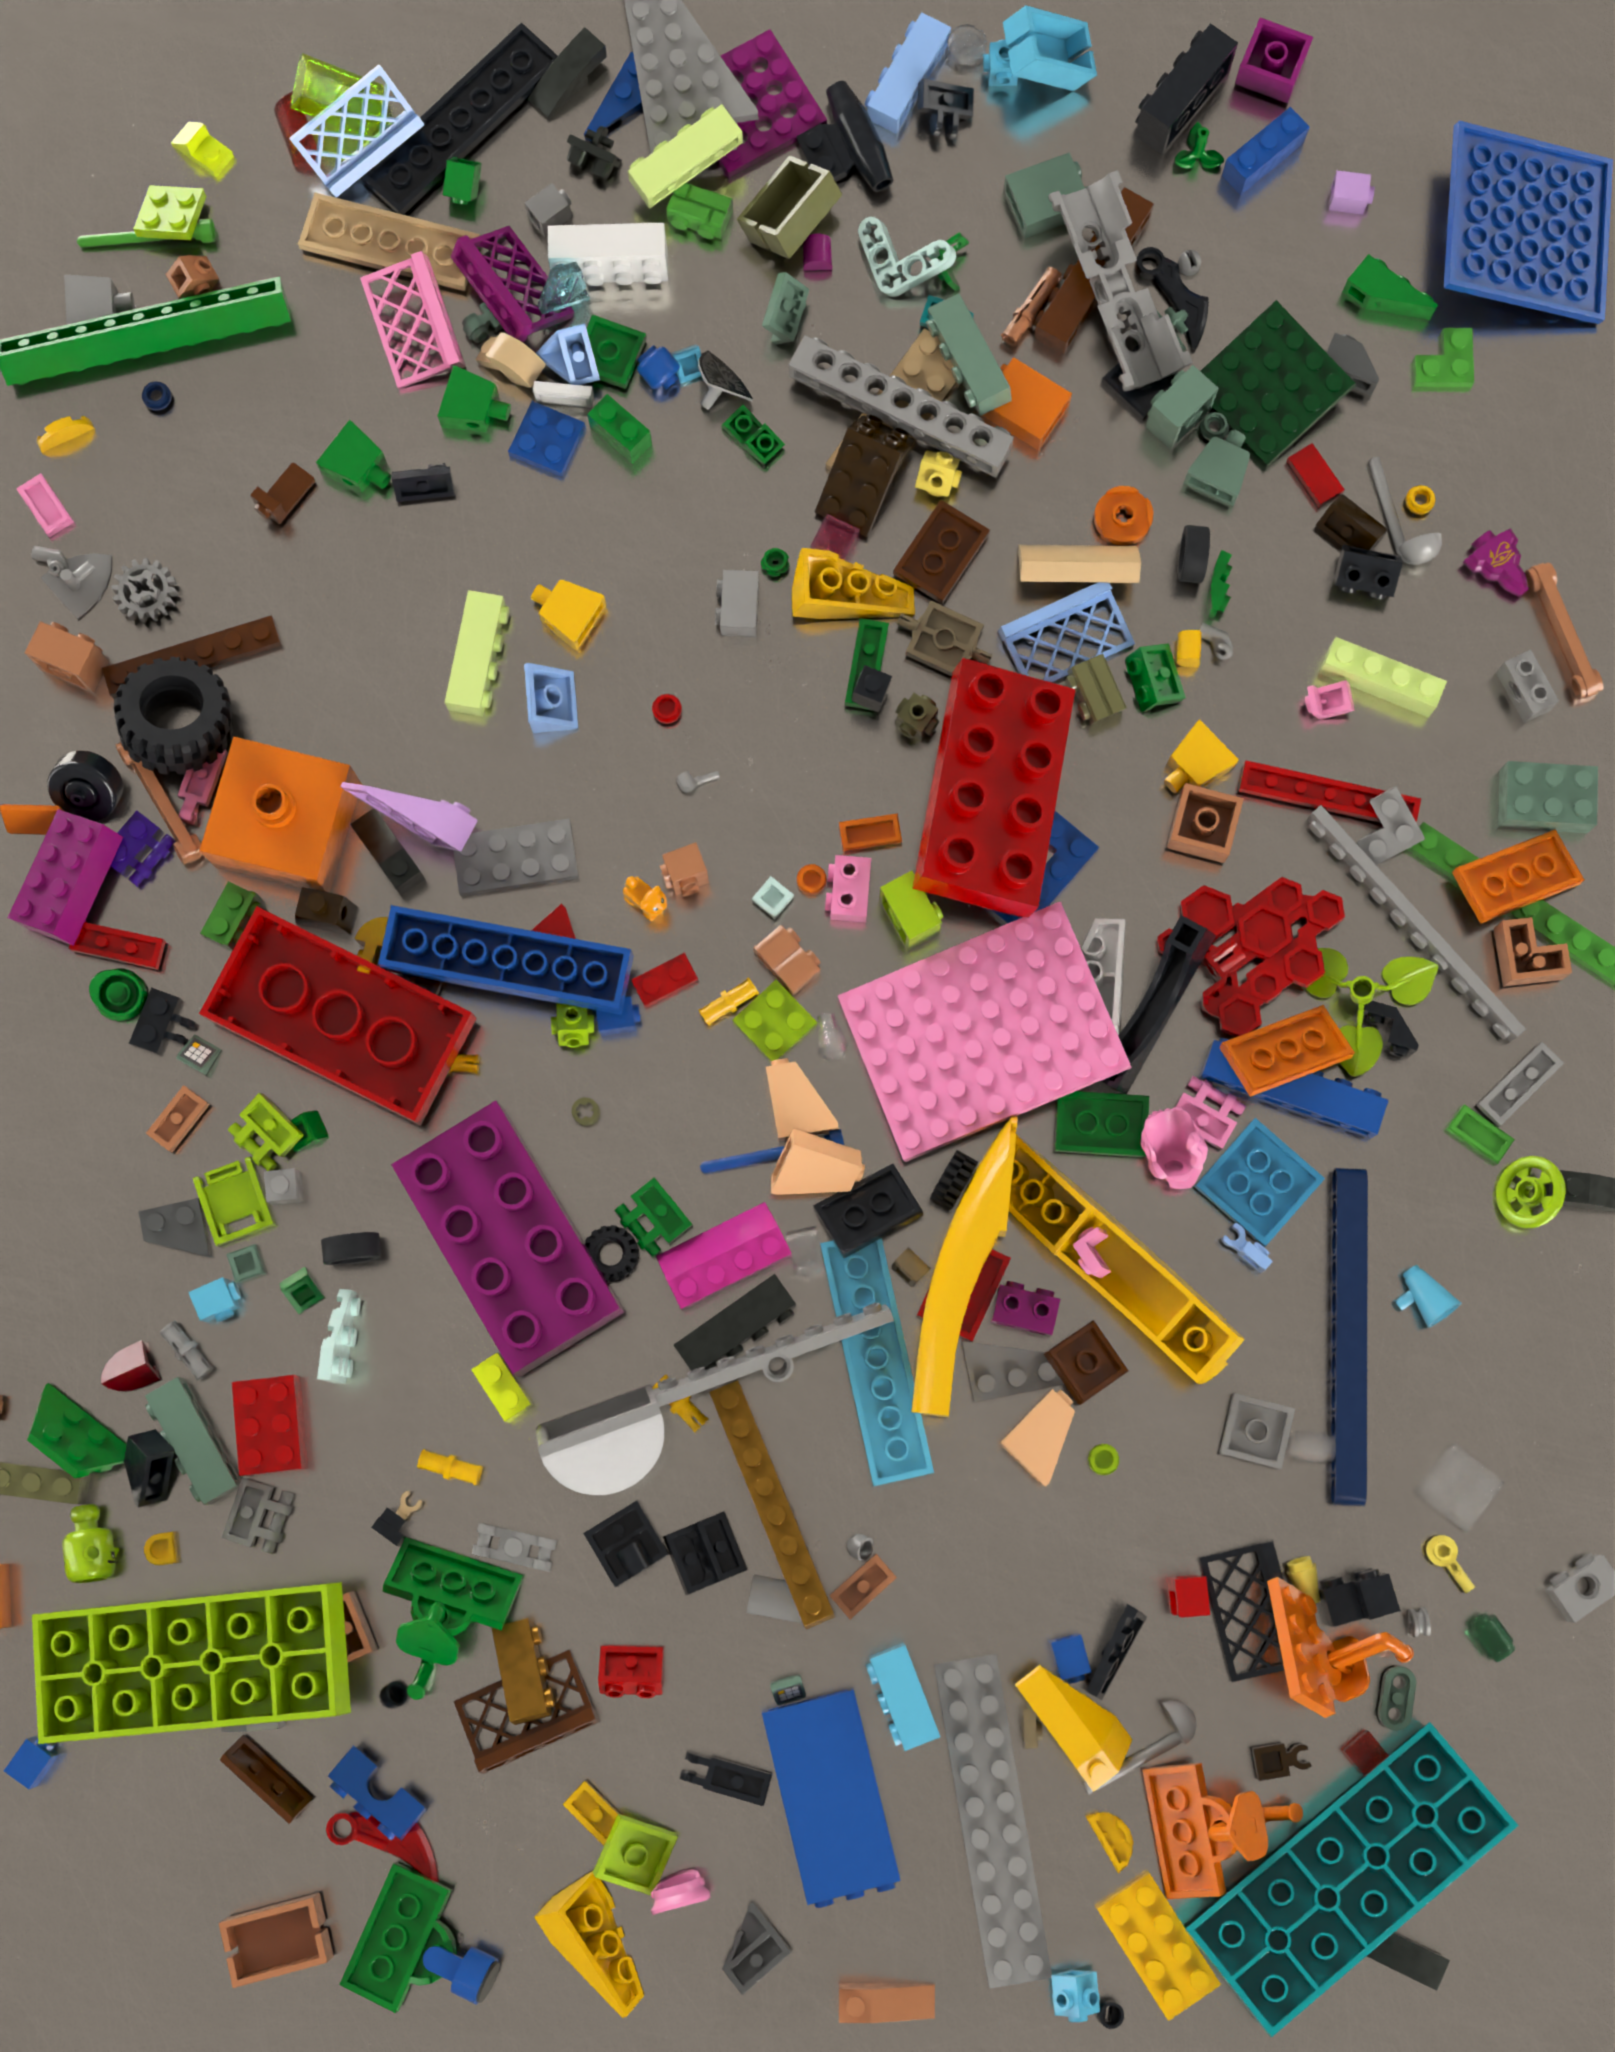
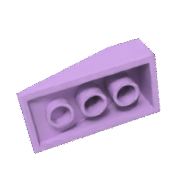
(436, 822)

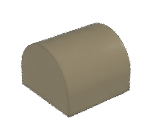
(910, 1267)

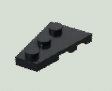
(1115, 1651)

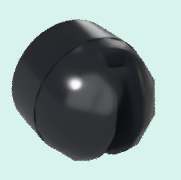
(393, 1695)
(1115, 2014)

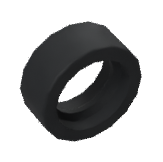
(1194, 554)
(351, 1248)

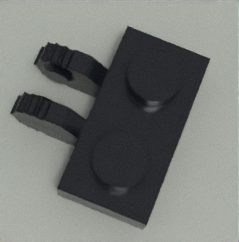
(945, 100)
(156, 1022)

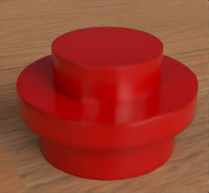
(666, 708)

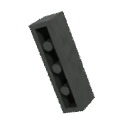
(737, 1324)

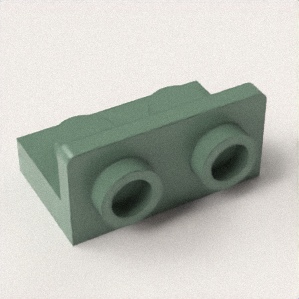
(785, 308)

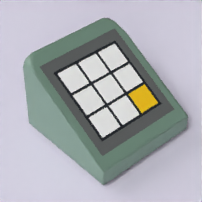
(198, 1054)
(788, 1689)

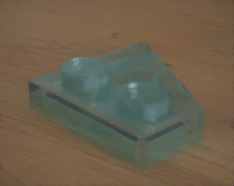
(563, 288)

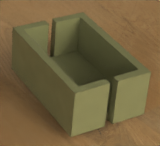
(789, 206)

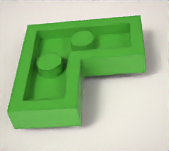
(1451, 368)

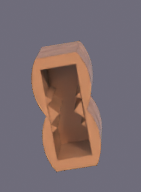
(787, 959)

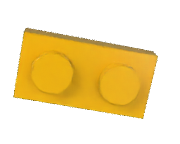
(592, 1811)

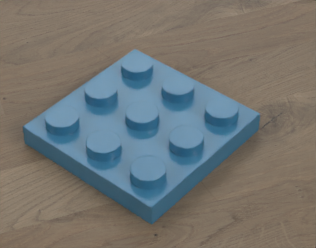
(1259, 1182)

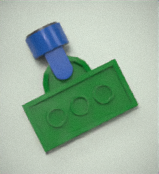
(411, 1945)

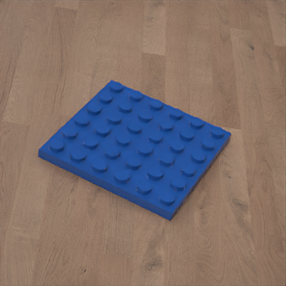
(1528, 223)

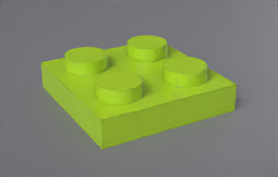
(170, 212)
(774, 1021)
(635, 1854)

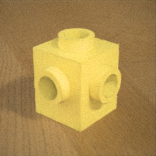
(938, 473)

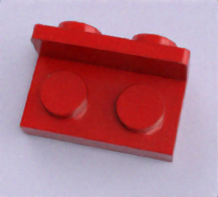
(630, 1671)

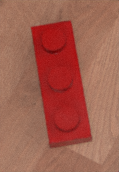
(119, 945)

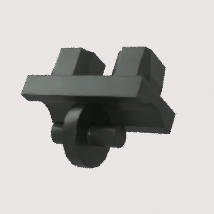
(604, 160)

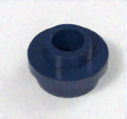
(151, 390)

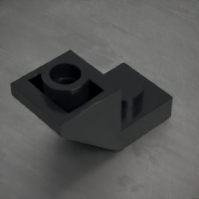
(1397, 1035)

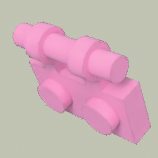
(1212, 1124)

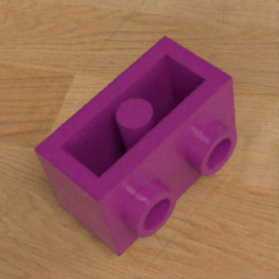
(1025, 1309)

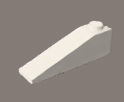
(1105, 959)

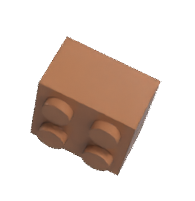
(67, 656)
(1205, 823)

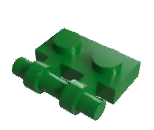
(661, 1212)

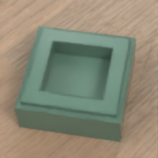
(246, 1263)

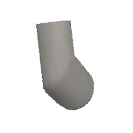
(53, 557)
(1219, 639)

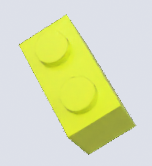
(502, 1387)

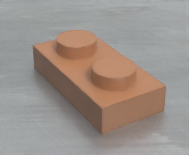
(177, 1118)
(863, 1586)

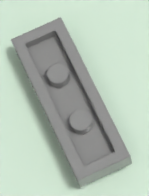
(1520, 1084)

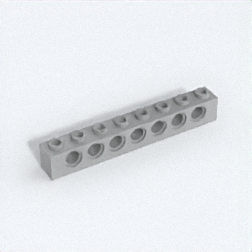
(933, 432)

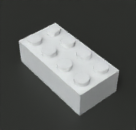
(612, 251)

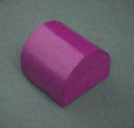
(817, 252)

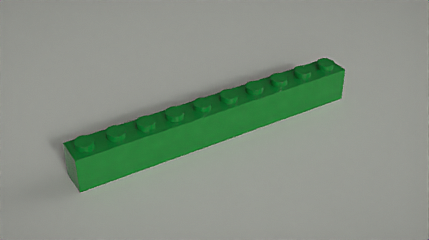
(143, 331)

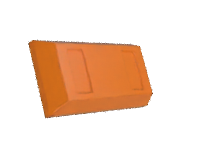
(870, 832)

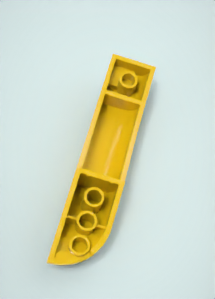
(967, 1244)
(1138, 1281)

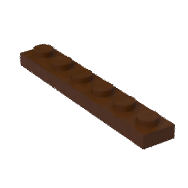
(206, 650)

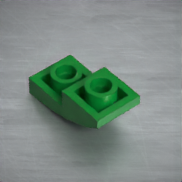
(752, 435)
(1217, 589)

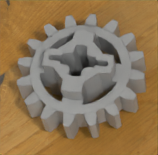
(144, 578)

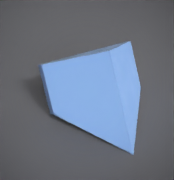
(570, 355)

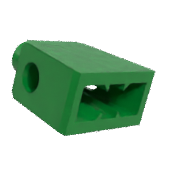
(470, 402)
(354, 460)

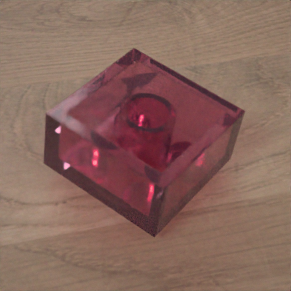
(836, 537)

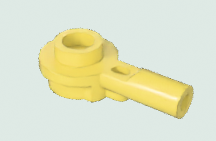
(1443, 1552)

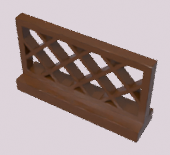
(532, 1739)

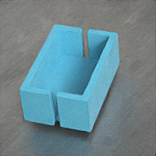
(1044, 46)
(902, 1697)

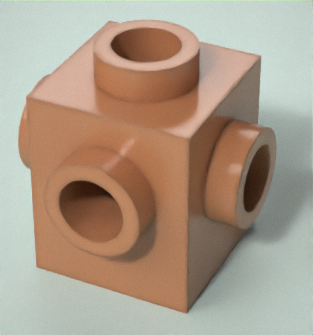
(192, 276)

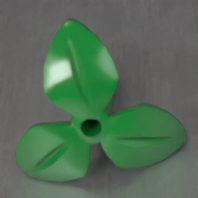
(1197, 142)

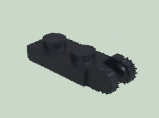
(730, 1779)

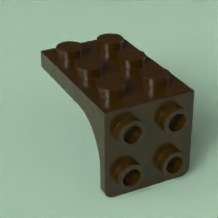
(863, 472)

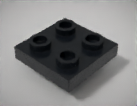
(626, 1543)

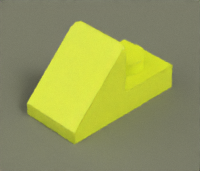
(202, 148)

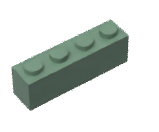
(969, 355)
(193, 1441)

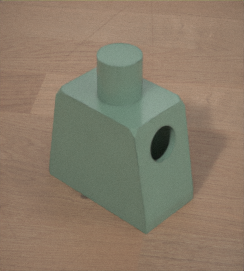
(1220, 468)

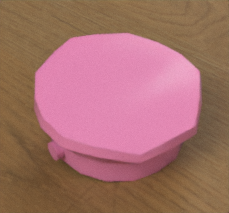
(678, 1891)

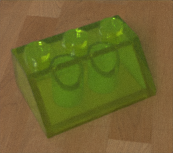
(321, 84)

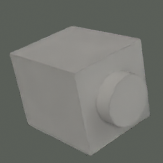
(548, 208)
(283, 1186)

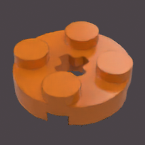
(1134, 504)

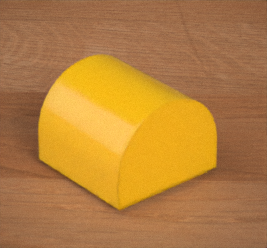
(1189, 648)

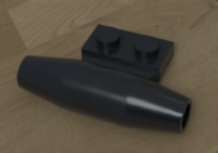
(848, 141)

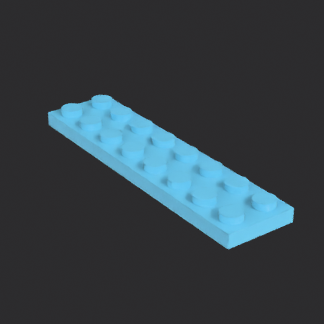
(878, 1367)

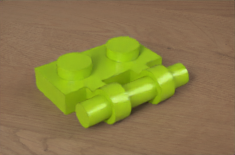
(271, 1125)

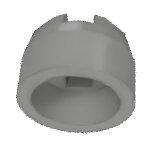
(1185, 264)
(860, 1547)

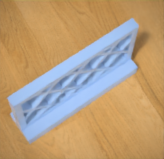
(374, 149)
(1062, 610)

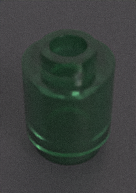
(1492, 1637)

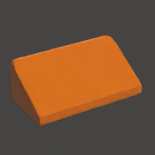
(28, 818)

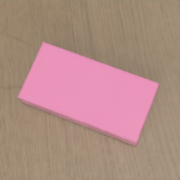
(45, 505)

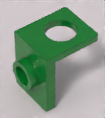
(948, 275)

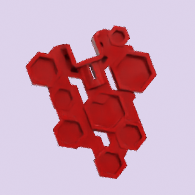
(1261, 933)

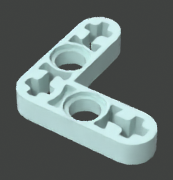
(892, 266)

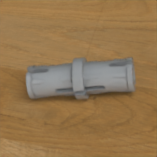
(186, 1350)

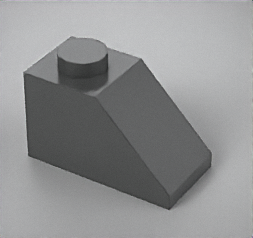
(1354, 361)

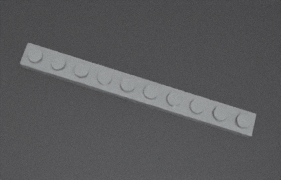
(1423, 934)

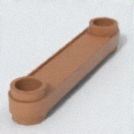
(1584, 679)
(186, 845)

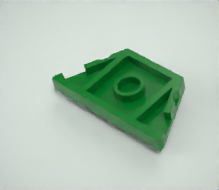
(73, 1436)

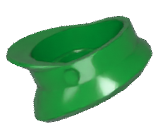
(118, 993)

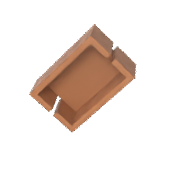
(276, 1940)

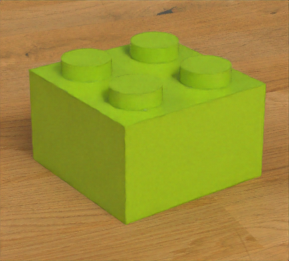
(910, 911)

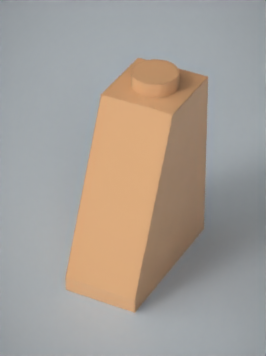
(796, 1101)
(815, 1166)
(1041, 1435)

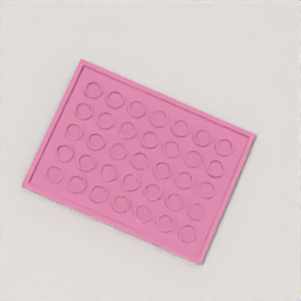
(983, 1032)

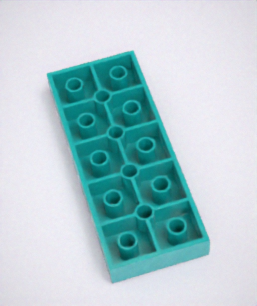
(1350, 1879)

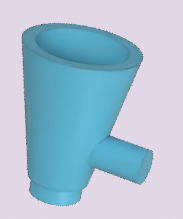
(1430, 1297)

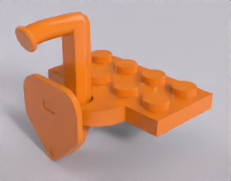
(1315, 1666)
(1190, 1831)

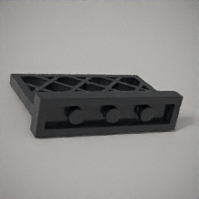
(1270, 1569)

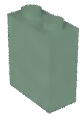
(1029, 192)

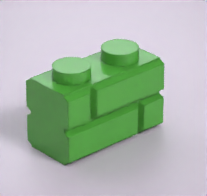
(700, 210)

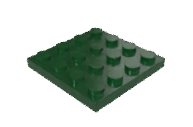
(1275, 382)

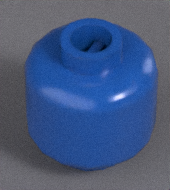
(658, 367)

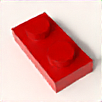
(664, 980)

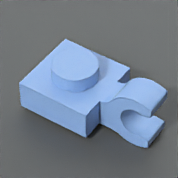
(1254, 1253)

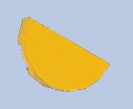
(62, 431)
(1113, 1836)

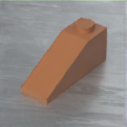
(885, 2002)

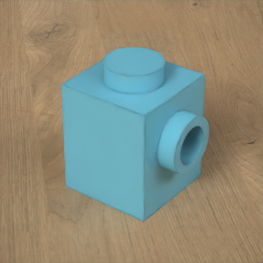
(216, 1300)

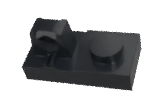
(423, 484)

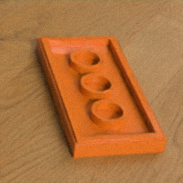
(1517, 876)
(1286, 1050)

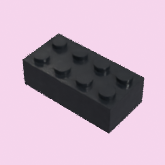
(1185, 88)

